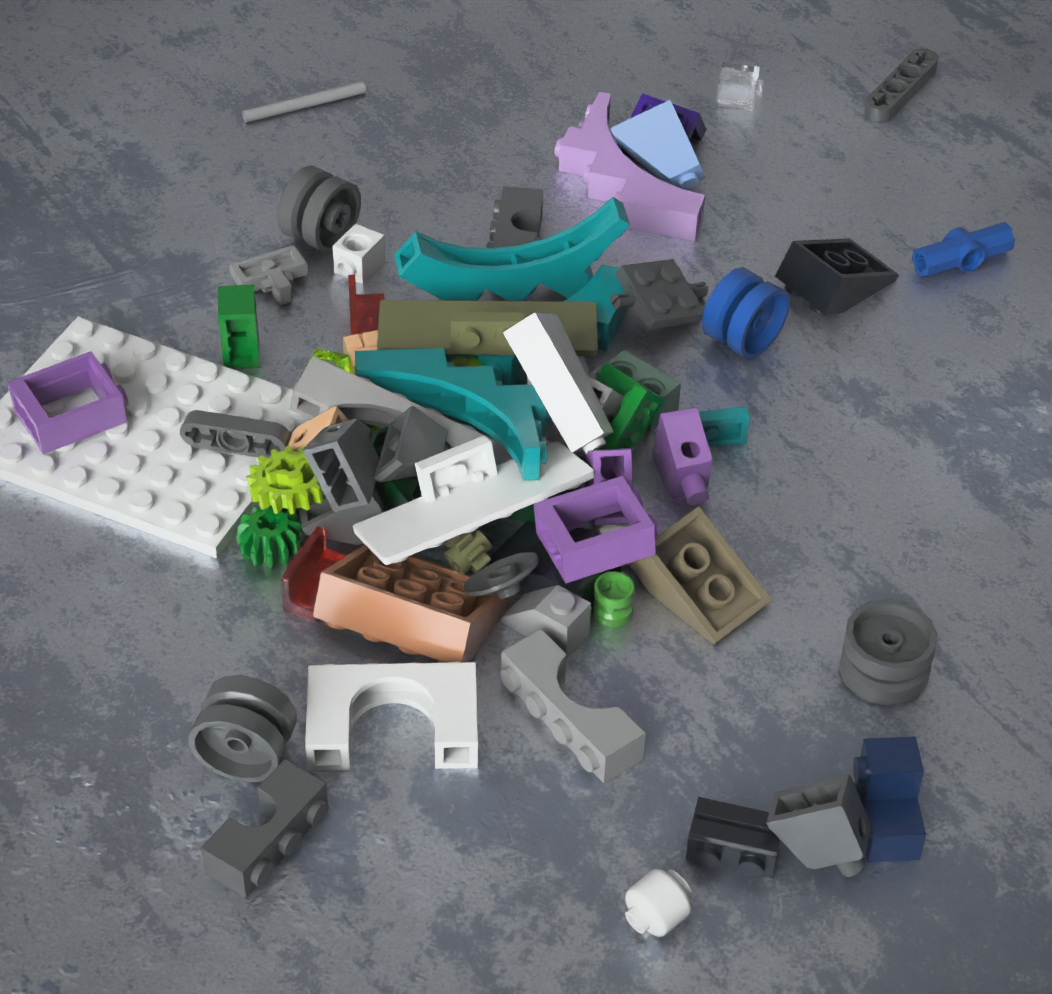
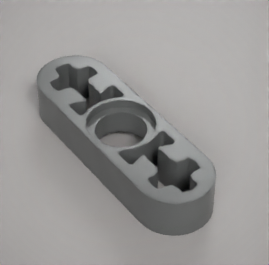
(202, 426)

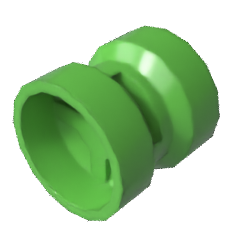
(613, 599)

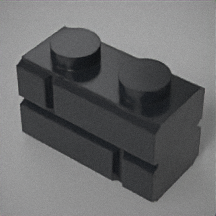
(732, 839)

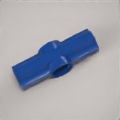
(963, 249)

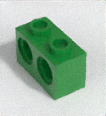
(238, 326)

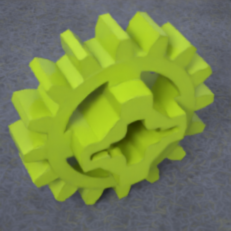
(284, 481)

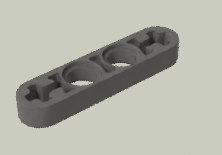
(919, 65)

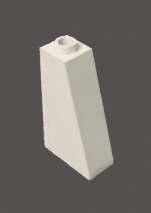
(560, 380)

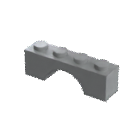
(601, 738)

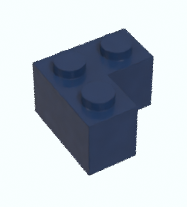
(889, 785)

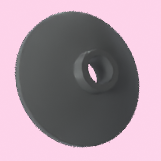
(502, 576)

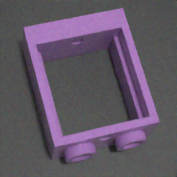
(62, 380)
(602, 551)

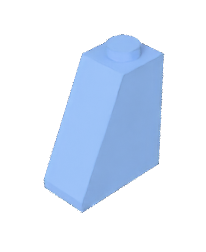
(660, 146)

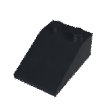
(832, 274)
(546, 573)

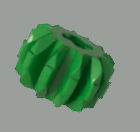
(269, 536)

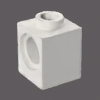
(359, 253)

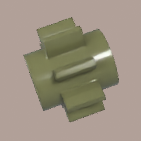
(468, 552)

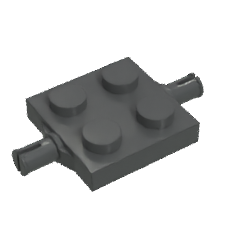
(659, 294)

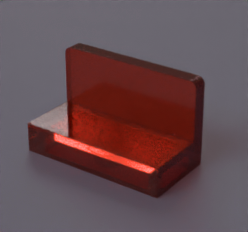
(363, 309)
(303, 575)

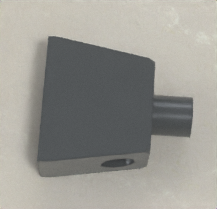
(344, 463)
(823, 824)

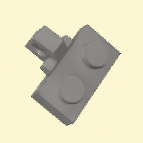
(271, 272)

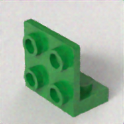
(636, 410)

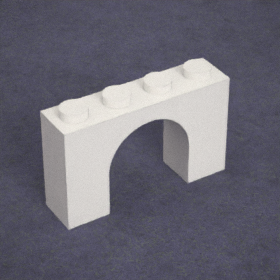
(344, 692)

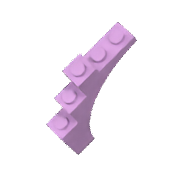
(649, 202)

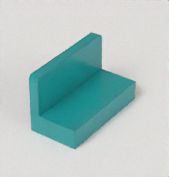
(725, 426)

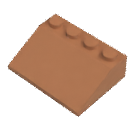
(407, 605)

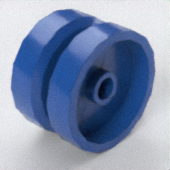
(745, 313)

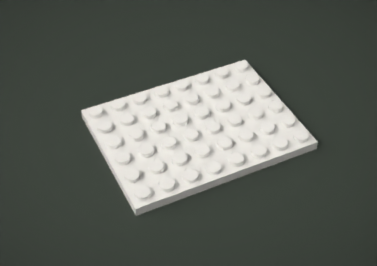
(144, 467)

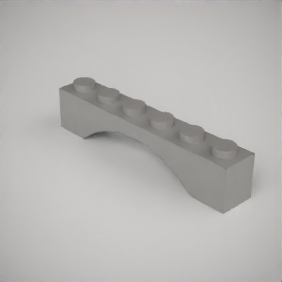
(327, 386)

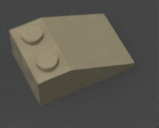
(701, 577)

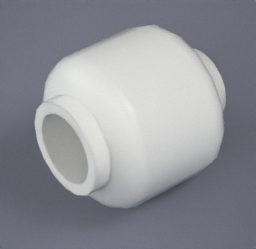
(658, 902)

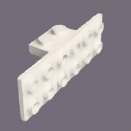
(464, 492)

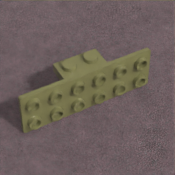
(477, 325)

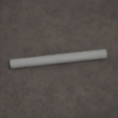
(304, 101)

